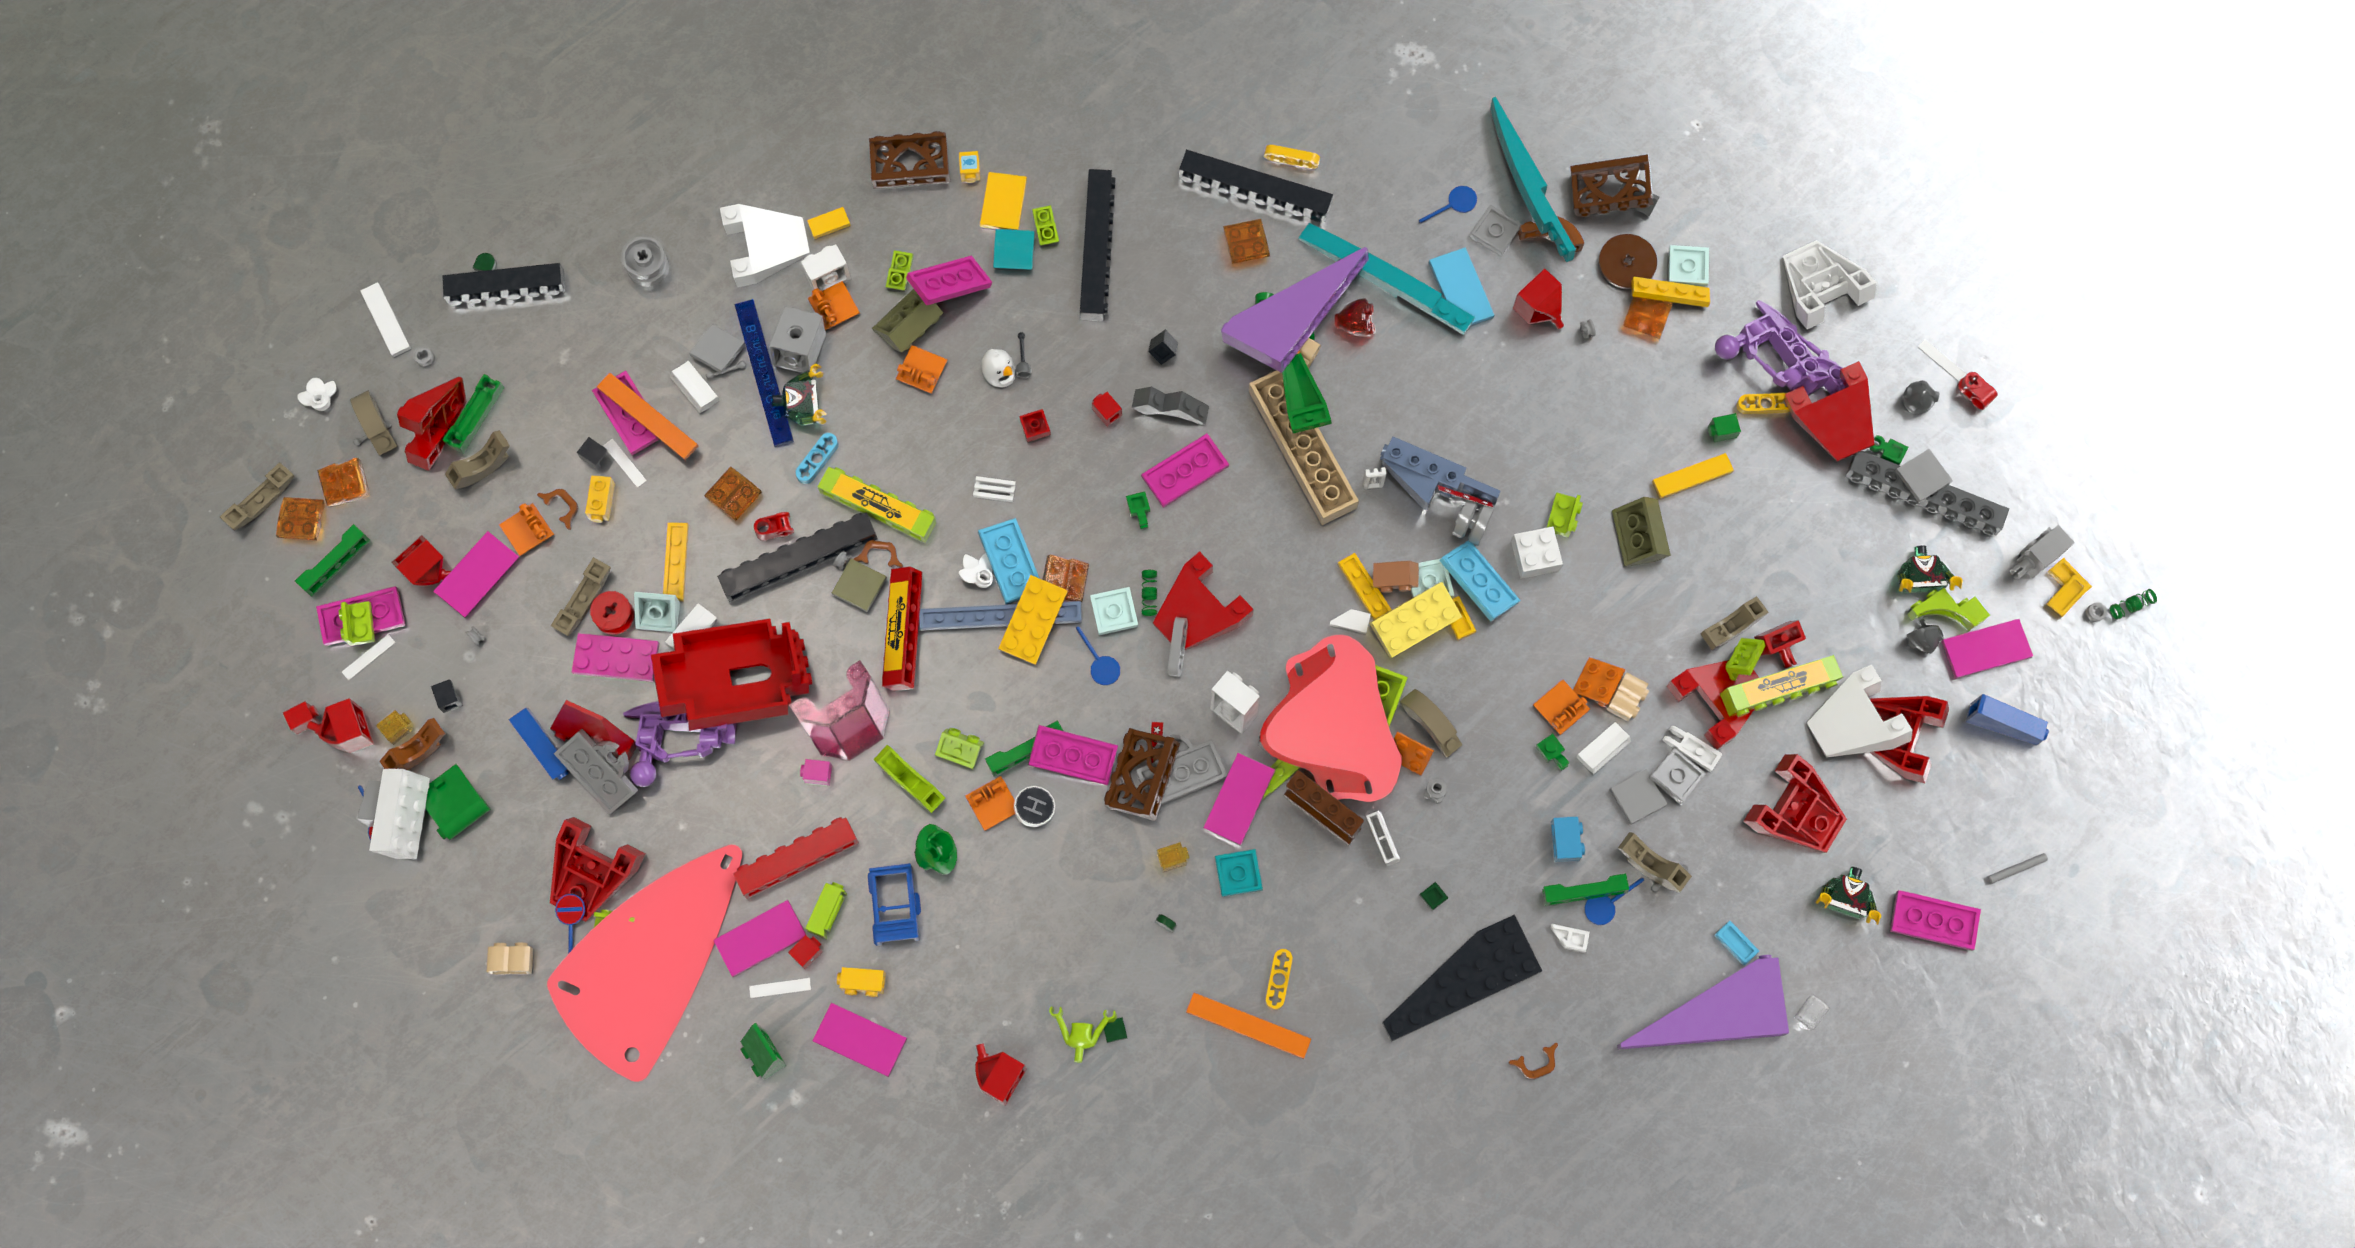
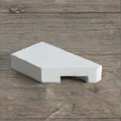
(1352, 621)
(1571, 938)

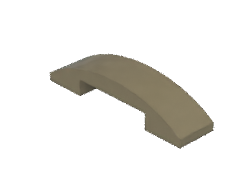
(259, 499)
(581, 600)

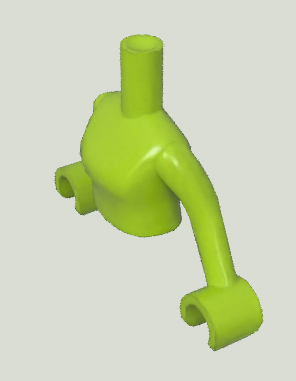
(1081, 1033)

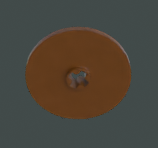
(1631, 247)

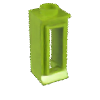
(826, 910)

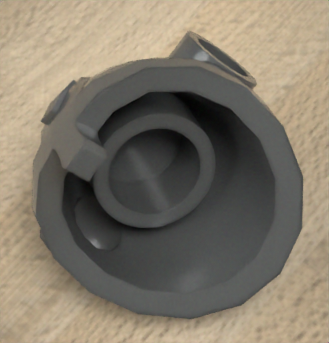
(1920, 397)
(1925, 638)

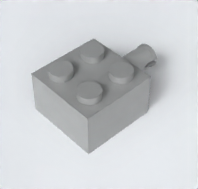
(2042, 552)

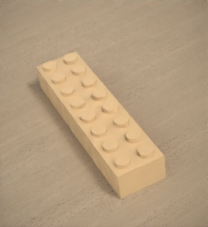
(1304, 452)

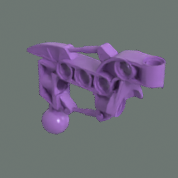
(1803, 367)
(650, 739)

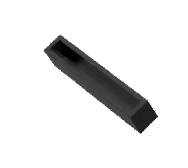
(503, 283)

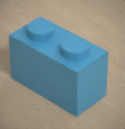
(1566, 839)

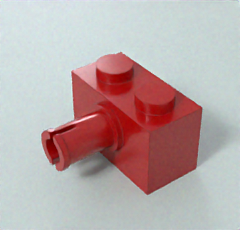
(1781, 639)

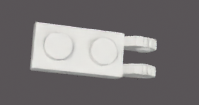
(1694, 748)

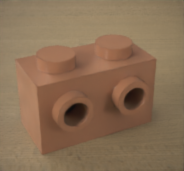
(1395, 575)

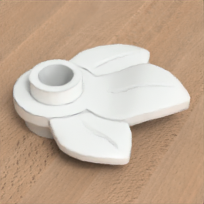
(317, 394)
(975, 569)

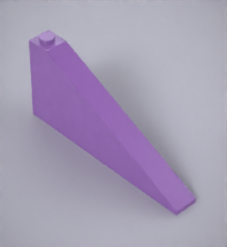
(1284, 322)
(1735, 1009)

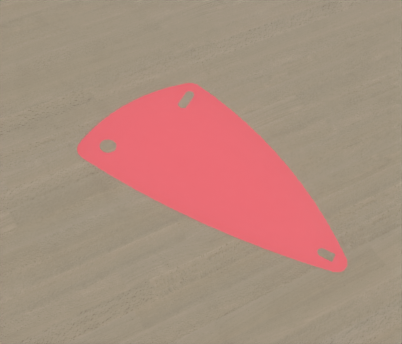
(644, 971)

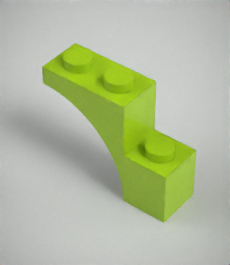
(1967, 612)
(908, 779)

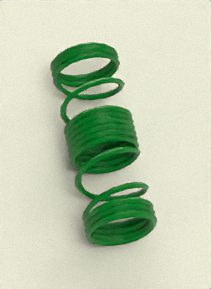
(1149, 593)
(2133, 603)

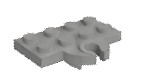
(598, 769)
(1192, 769)

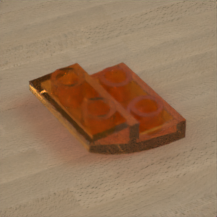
(1246, 241)
(1647, 316)
(343, 482)
(733, 493)
(300, 518)
(1068, 575)

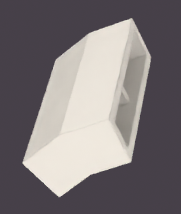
(694, 387)
(697, 619)
(1604, 748)
(1379, 840)

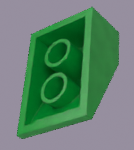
(762, 1052)

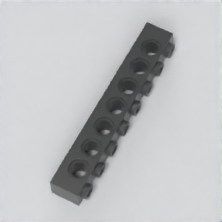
(1995, 513)

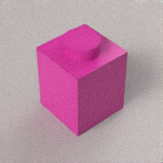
(816, 772)

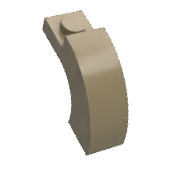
(372, 422)
(1735, 623)

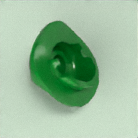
(935, 849)

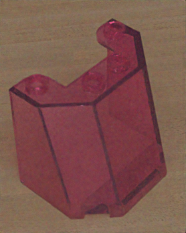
(849, 722)

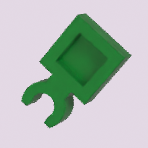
(1891, 451)

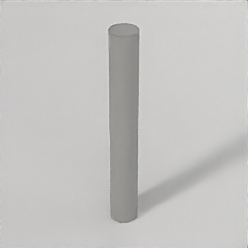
(2017, 868)

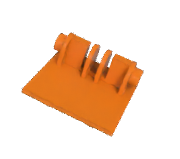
(833, 304)
(921, 369)
(526, 529)
(1598, 681)
(1561, 707)
(1413, 754)
(992, 803)

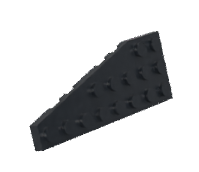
(1480, 968)

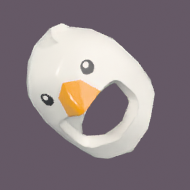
(997, 364)

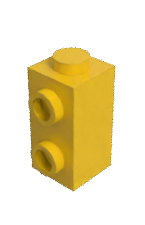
(600, 498)
(861, 980)

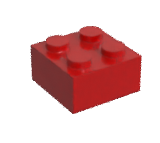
(1035, 425)

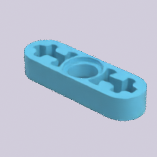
(815, 450)

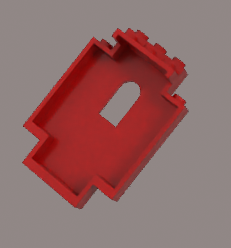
(699, 682)

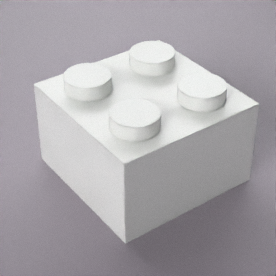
(826, 268)
(1536, 552)

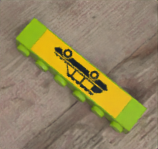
(877, 504)
(1781, 685)

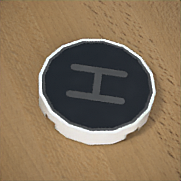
(1034, 806)

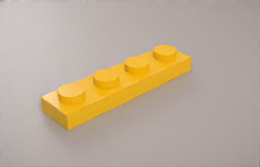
(1670, 291)

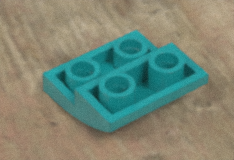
(1014, 249)

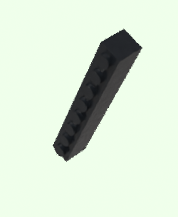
(1255, 186)
(1096, 245)
(796, 557)

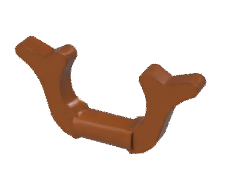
(548, 497)
(879, 545)
(1533, 1074)

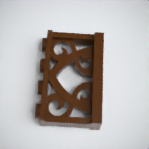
(902, 143)
(1615, 167)
(1152, 799)
(1323, 807)

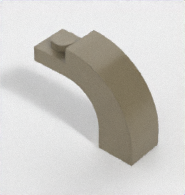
(480, 465)
(1433, 720)
(1652, 865)

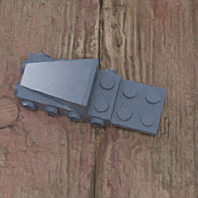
(1423, 471)

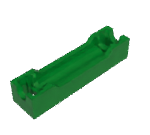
(474, 414)
(352, 542)
(1003, 761)
(1559, 894)

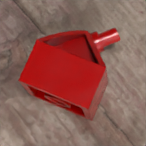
(1541, 300)
(421, 563)
(343, 727)
(998, 1074)

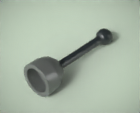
(1023, 369)

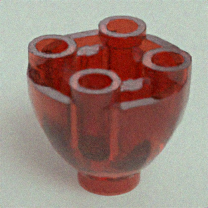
(1356, 318)

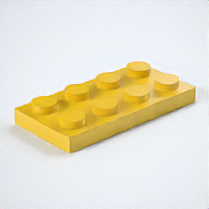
(1033, 620)

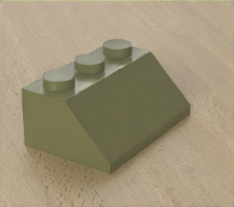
(907, 321)
(1641, 532)

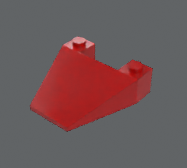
(430, 419)
(1840, 420)
(1204, 612)
(1710, 683)
(1916, 712)
(573, 718)
(1804, 812)
(588, 872)

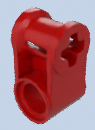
(1979, 391)
(774, 525)

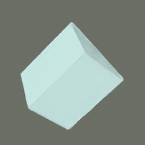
(656, 611)

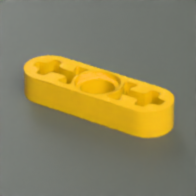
(1292, 156)
(1751, 398)
(1287, 965)

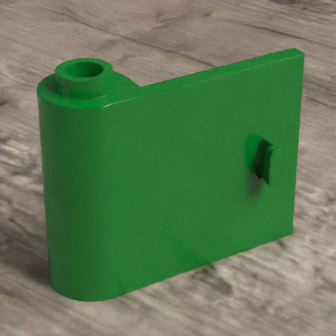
(454, 803)

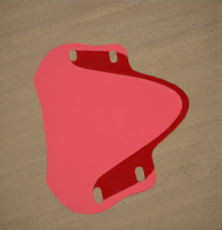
(1335, 722)

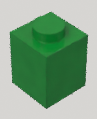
(1724, 428)

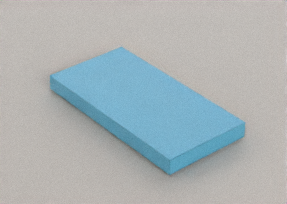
(1461, 284)
(1008, 558)
(1479, 580)

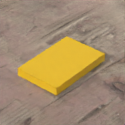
(1003, 201)

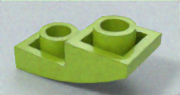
(1045, 225)
(900, 266)

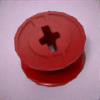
(614, 602)

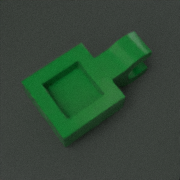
(1138, 506)
(1552, 750)

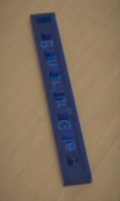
(763, 372)

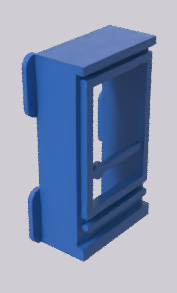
(895, 929)

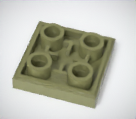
(859, 585)

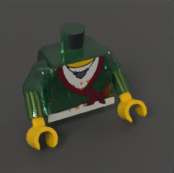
(801, 399)
(1926, 573)
(1850, 896)

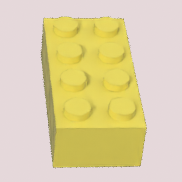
(1415, 619)

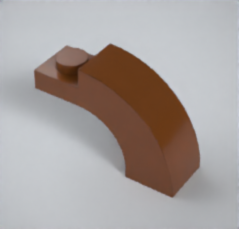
(1530, 230)
(416, 749)

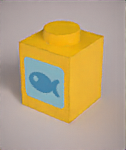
(969, 166)

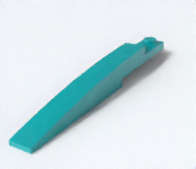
(1530, 182)
(1390, 279)

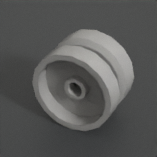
(645, 261)
(1472, 519)

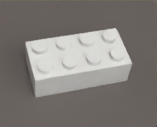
(1235, 701)
(399, 814)

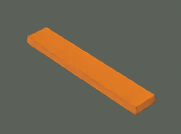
(647, 416)
(1248, 1025)

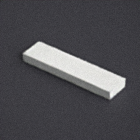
(385, 319)

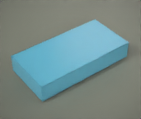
(1736, 943)

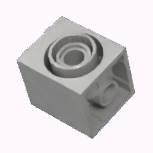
(797, 339)

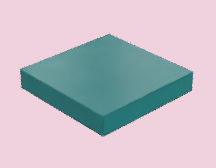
(1238, 873)

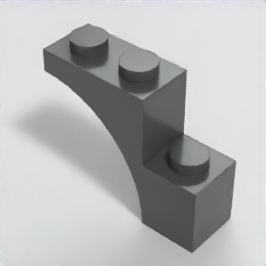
(1176, 404)

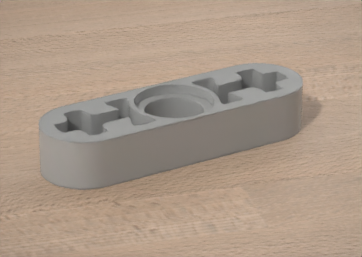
(1177, 646)

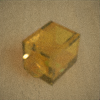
(395, 726)
(1172, 857)

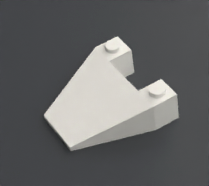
(771, 239)
(1822, 275)
(1852, 724)

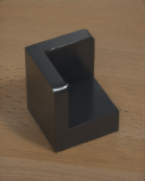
(1163, 347)
(592, 453)
(446, 696)

